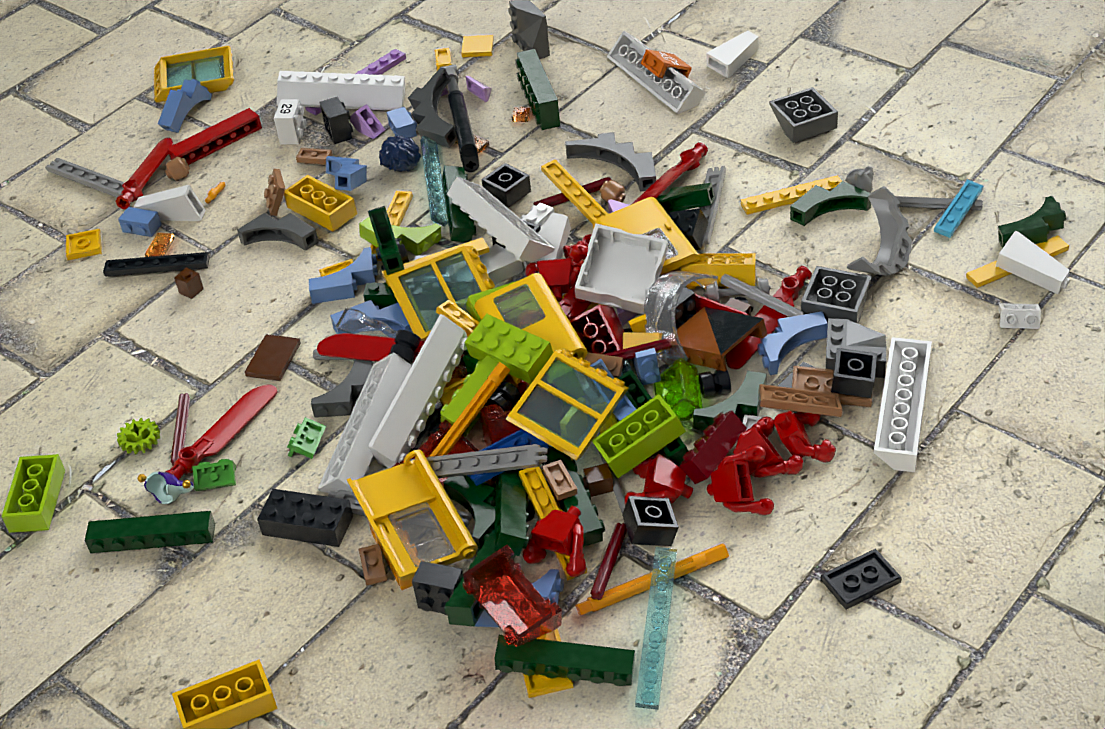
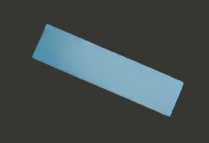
(958, 208)

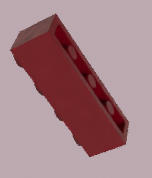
(712, 447)

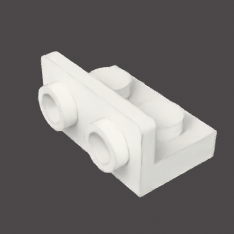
(1019, 315)

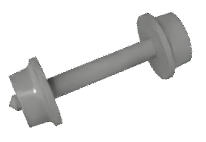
(713, 293)

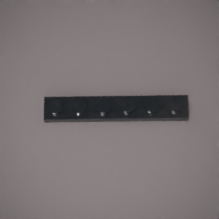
(156, 264)

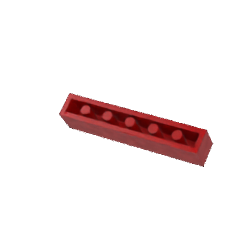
(216, 137)

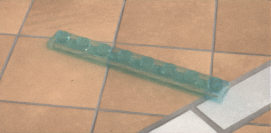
(433, 181)
(656, 629)

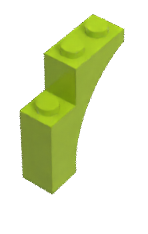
(414, 238)

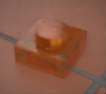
(521, 114)

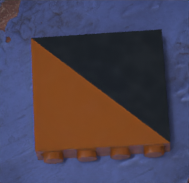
(715, 333)

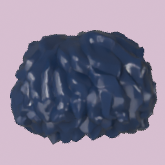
(399, 153)

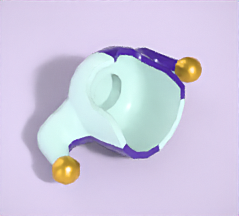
(165, 486)

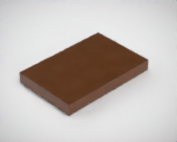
(272, 357)

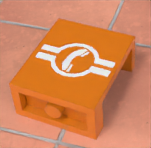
(659, 61)

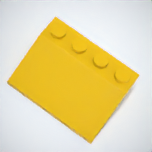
(734, 264)

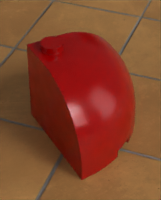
(598, 325)

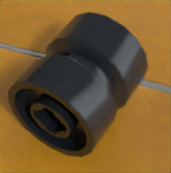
(405, 345)
(714, 383)
(504, 396)

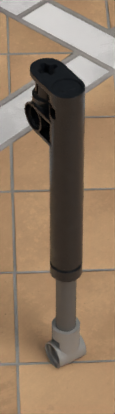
(462, 125)

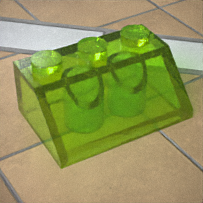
(680, 389)

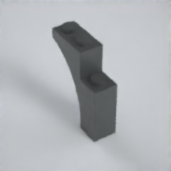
(286, 229)
(341, 398)

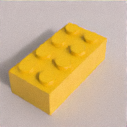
(320, 203)
(226, 699)

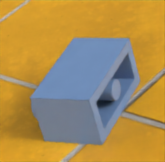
(402, 122)
(139, 221)

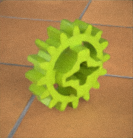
(138, 436)

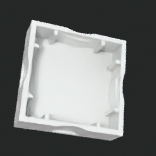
(620, 268)

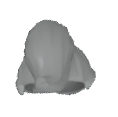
(861, 178)

